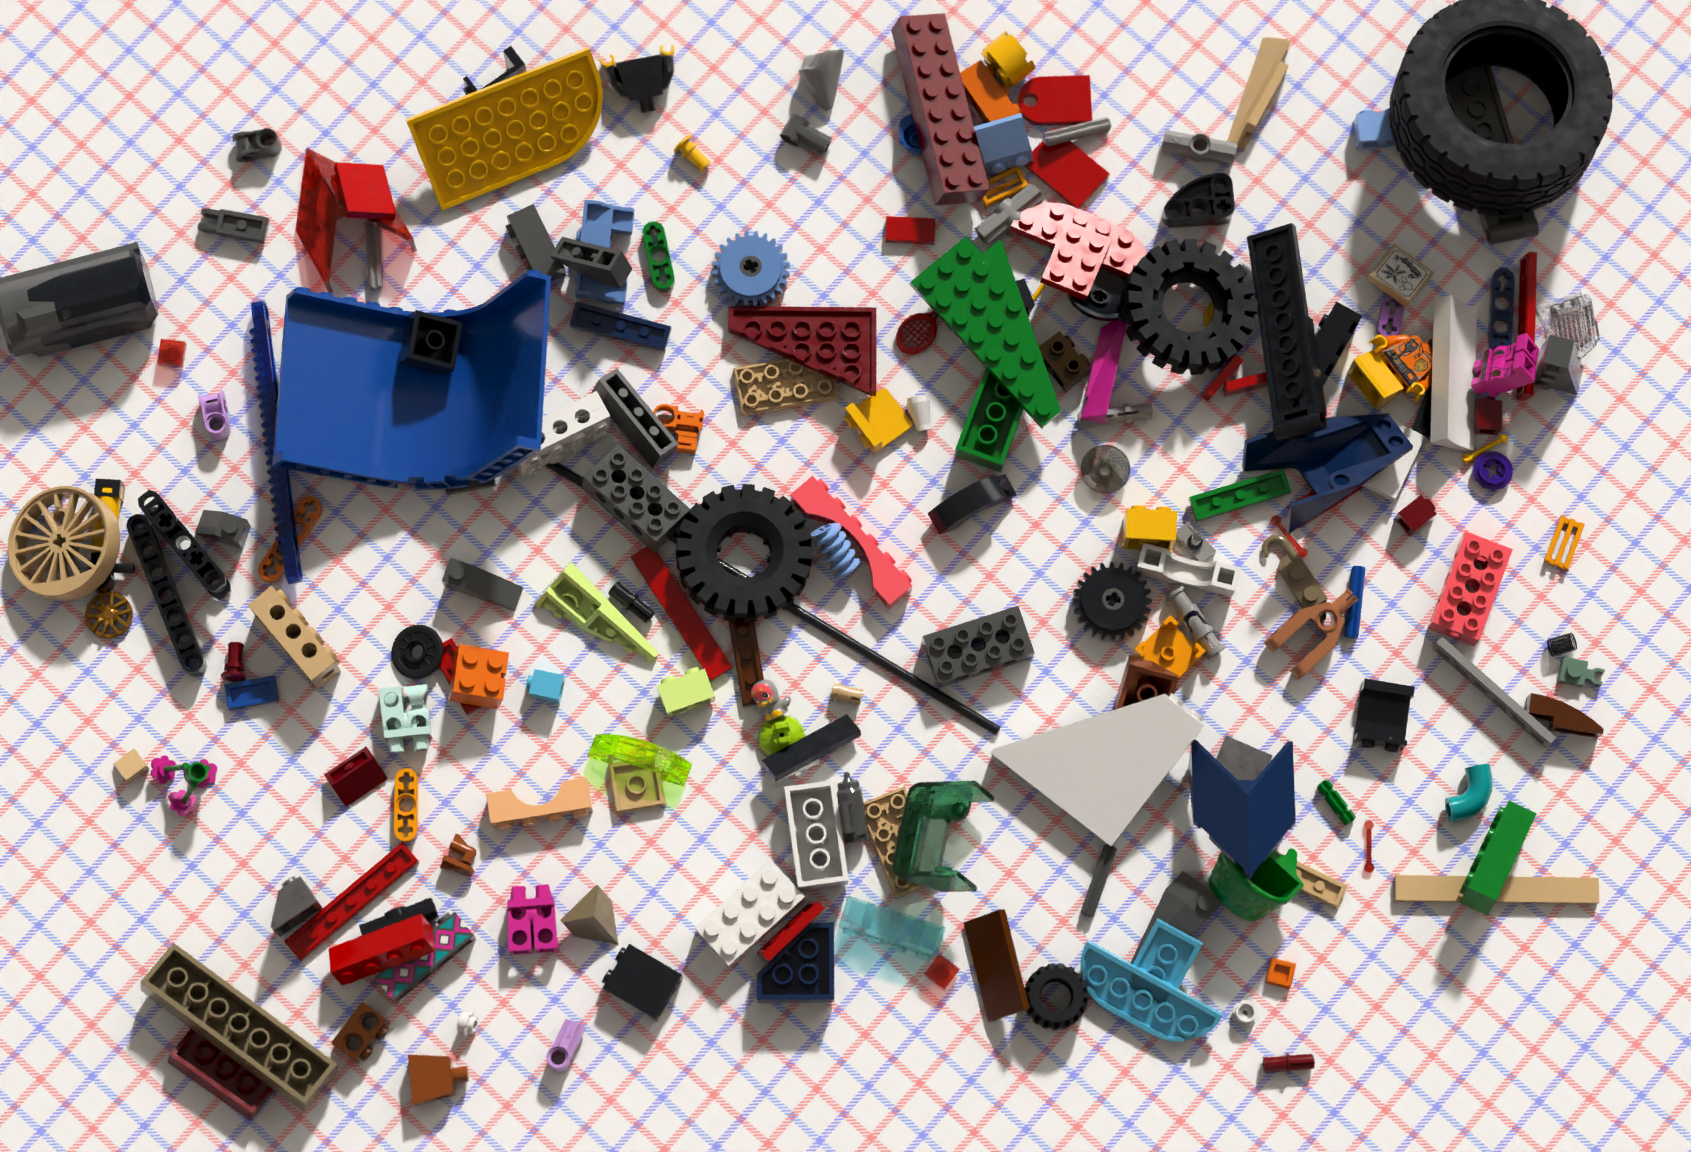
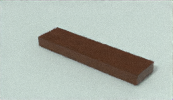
(746, 658)

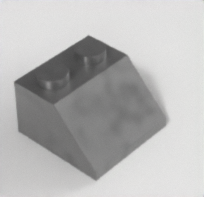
(293, 905)

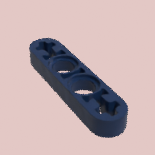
(1497, 314)

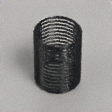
(1560, 641)

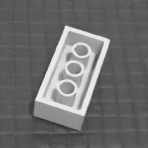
(816, 835)
(749, 914)

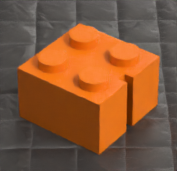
(478, 676)

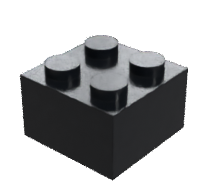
(430, 342)

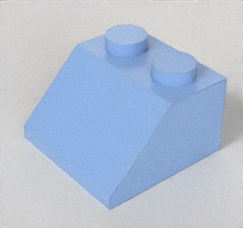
(1004, 143)

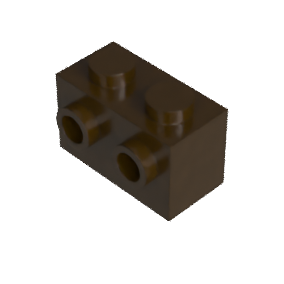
(1063, 361)

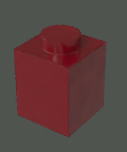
(1487, 416)
(1416, 515)

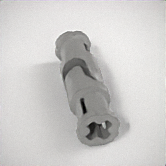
(1196, 623)

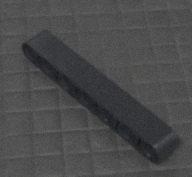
(161, 584)

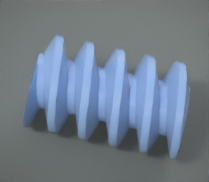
(837, 549)

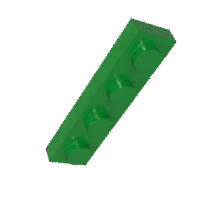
(1239, 495)

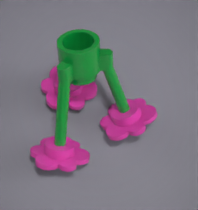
(196, 774)

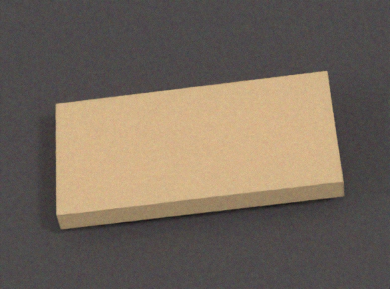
(781, 386)
(883, 825)

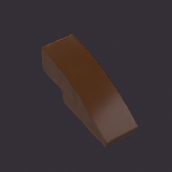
(1562, 716)

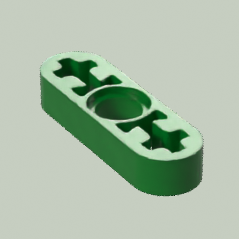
(648, 241)

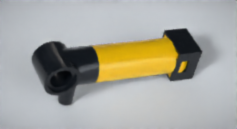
(112, 493)

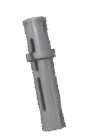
(1144, 411)

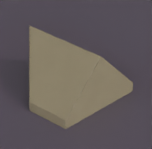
(592, 917)

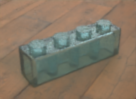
(892, 928)

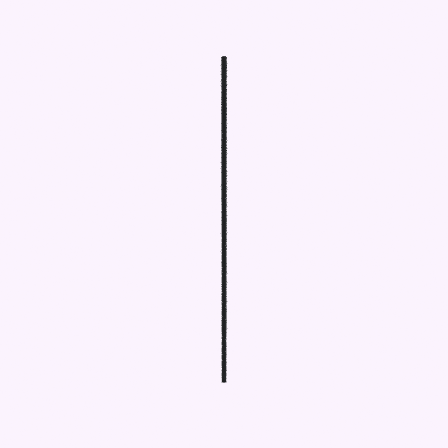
(841, 637)

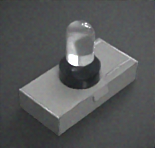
(1194, 543)

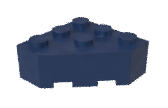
(801, 969)

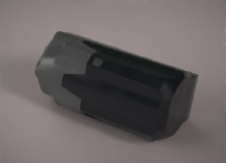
(77, 302)

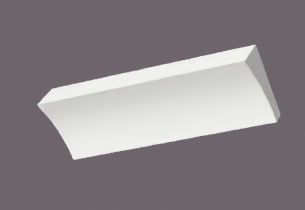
(1452, 374)

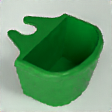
(1268, 890)

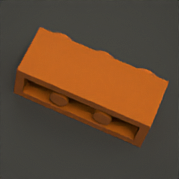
(985, 94)

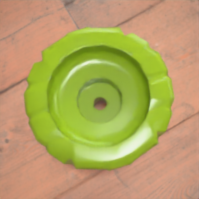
(770, 731)

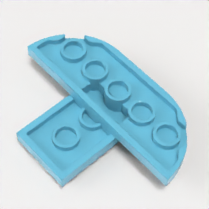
(1148, 988)

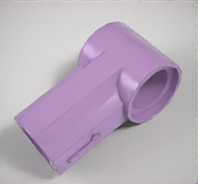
(565, 1043)

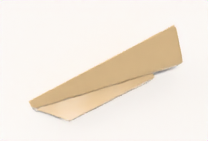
(1261, 87)

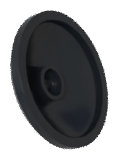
(1103, 298)

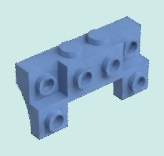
(598, 226)

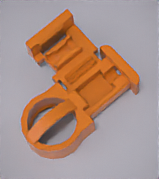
(687, 425)

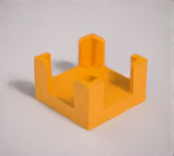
(1170, 648)

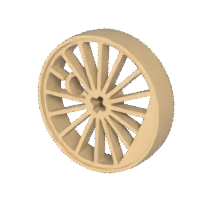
(63, 544)

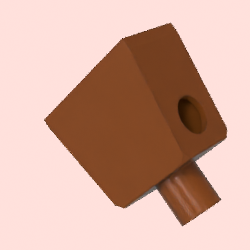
(433, 1078)

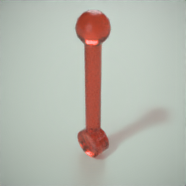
(1275, 521)
(1368, 867)

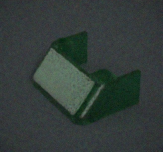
(925, 832)

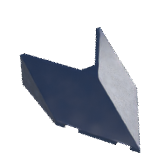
(1243, 815)

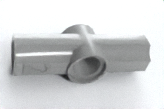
(1215, 150)
(1007, 212)

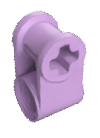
(215, 411)

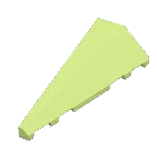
(580, 601)

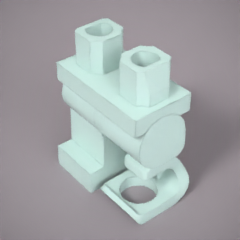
(405, 725)

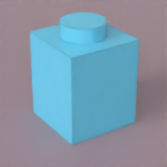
(545, 686)

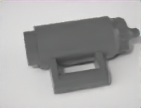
(851, 810)

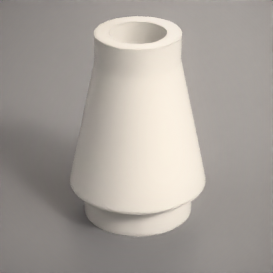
(920, 412)

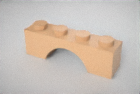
(571, 799)

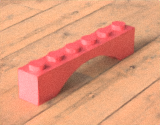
(817, 504)

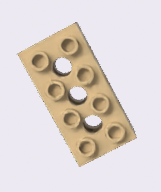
(274, 604)

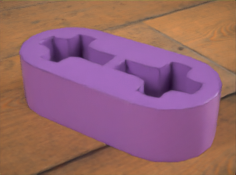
(1384, 317)

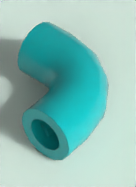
(1474, 798)

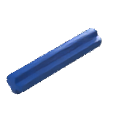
(1354, 612)

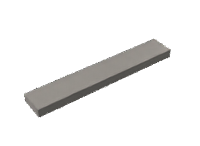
(1493, 692)

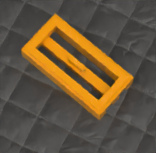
(1007, 194)
(1571, 523)

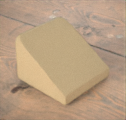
(131, 766)

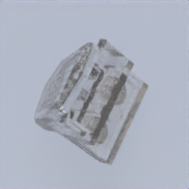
(1571, 319)

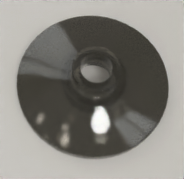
(1105, 457)

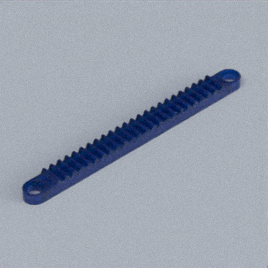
(280, 477)

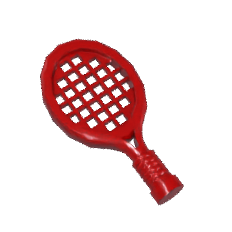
(920, 317)

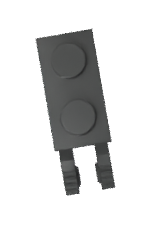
(235, 225)

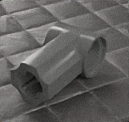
(800, 132)

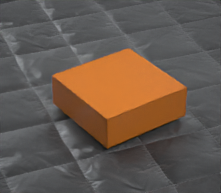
(1280, 973)

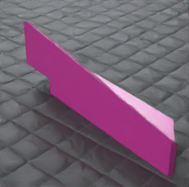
(1104, 371)

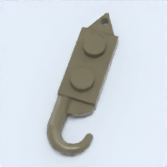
(1296, 574)

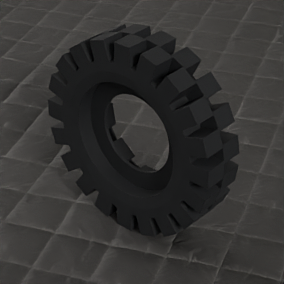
(1213, 273)

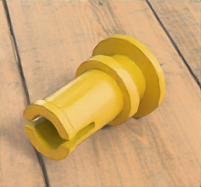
(692, 153)

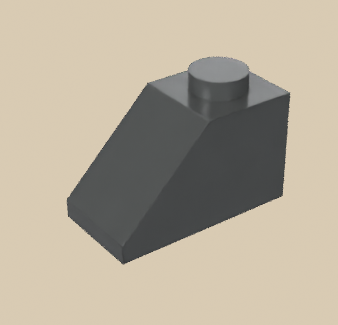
(223, 528)

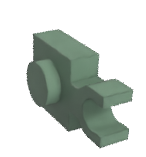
(1575, 672)

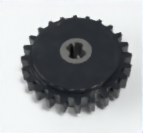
(1115, 619)

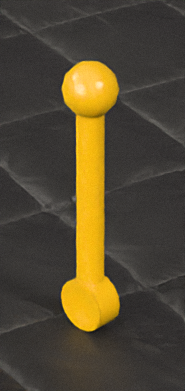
(1468, 458)

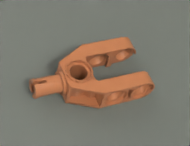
(1313, 614)

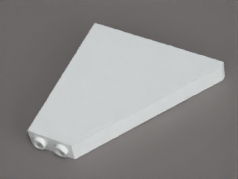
(1106, 763)

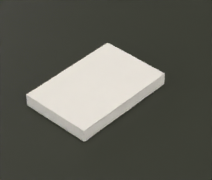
(1392, 478)

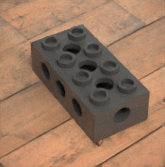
(640, 484)
(982, 631)

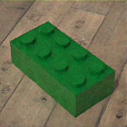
(989, 425)
(1496, 857)

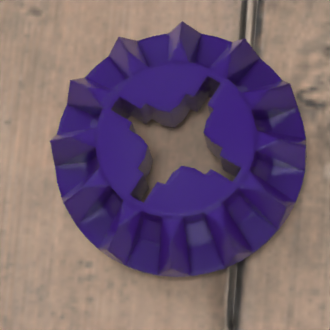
(1489, 460)

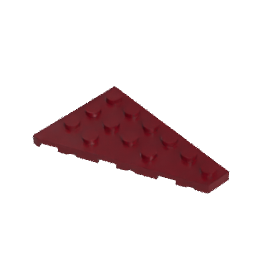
(824, 339)

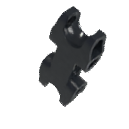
(174, 533)

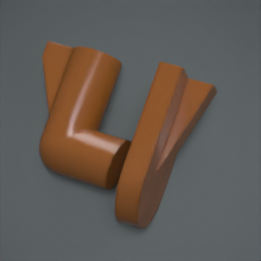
(463, 867)

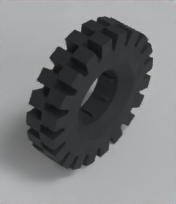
(753, 513)

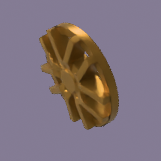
(108, 615)

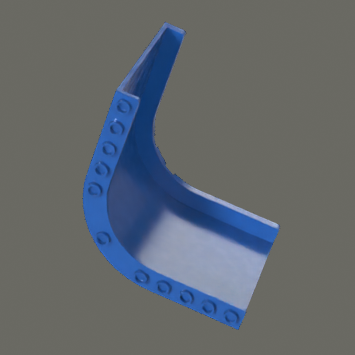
(381, 423)

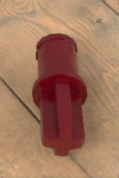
(1288, 1063)

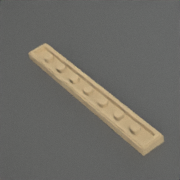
(1515, 889)

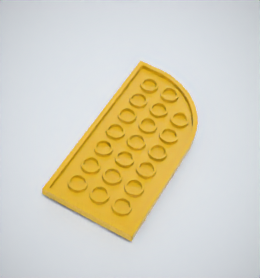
(509, 128)

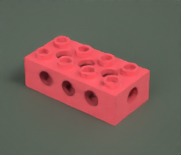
(1485, 583)

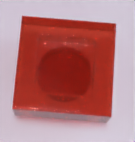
(172, 353)
(941, 972)

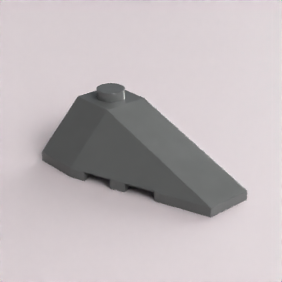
(1184, 906)

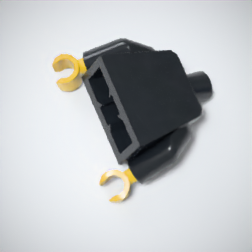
(641, 77)

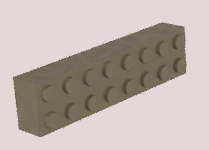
(238, 1027)

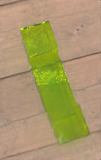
(641, 754)

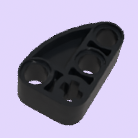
(1203, 195)

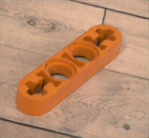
(312, 517)

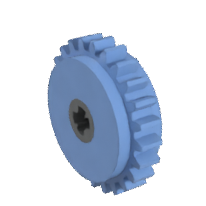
(740, 282)

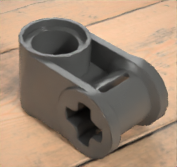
(251, 144)

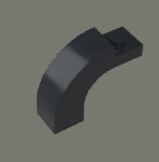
(971, 501)

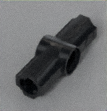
(401, 913)

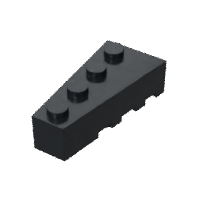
(1334, 336)

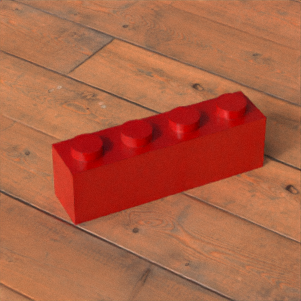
(381, 949)

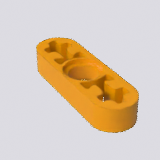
(399, 786)

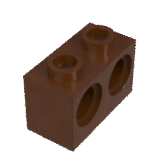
(355, 1029)

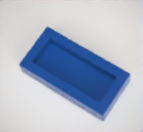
(251, 692)

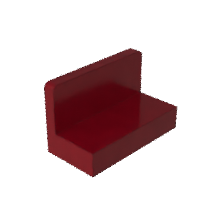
(355, 776)

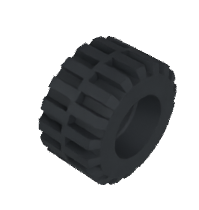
(1076, 987)

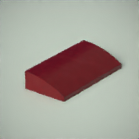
(219, 1074)

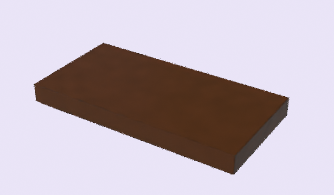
(996, 965)

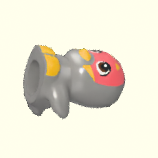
(767, 699)

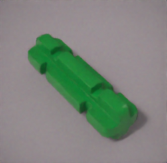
(1336, 802)

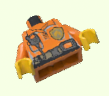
(1408, 359)

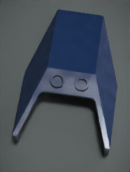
(1331, 459)

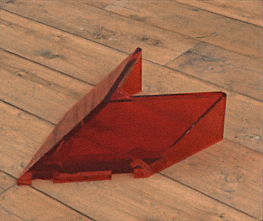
(321, 208)

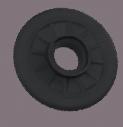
(403, 647)

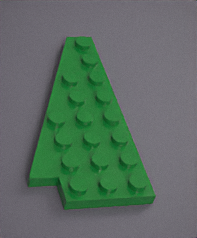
(985, 310)

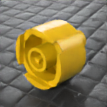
(1008, 59)

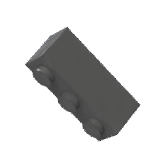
(534, 242)

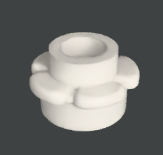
(1249, 1007)
(467, 1023)

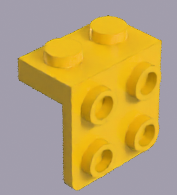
(877, 420)

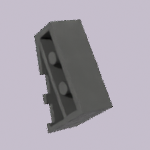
(1558, 365)

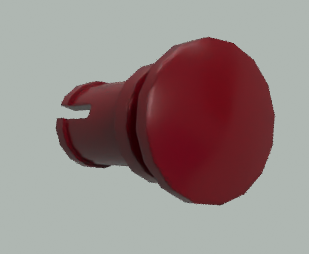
(234, 663)

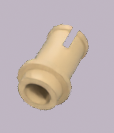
(846, 693)

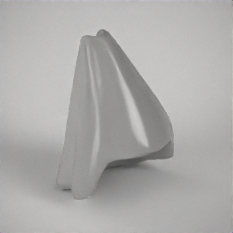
(822, 75)

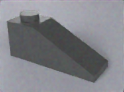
(594, 261)
(481, 584)

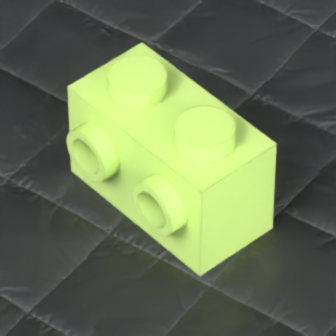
(685, 692)

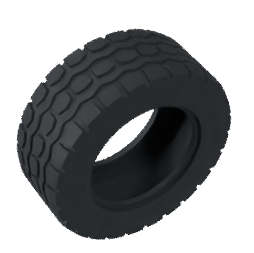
(1491, 173)

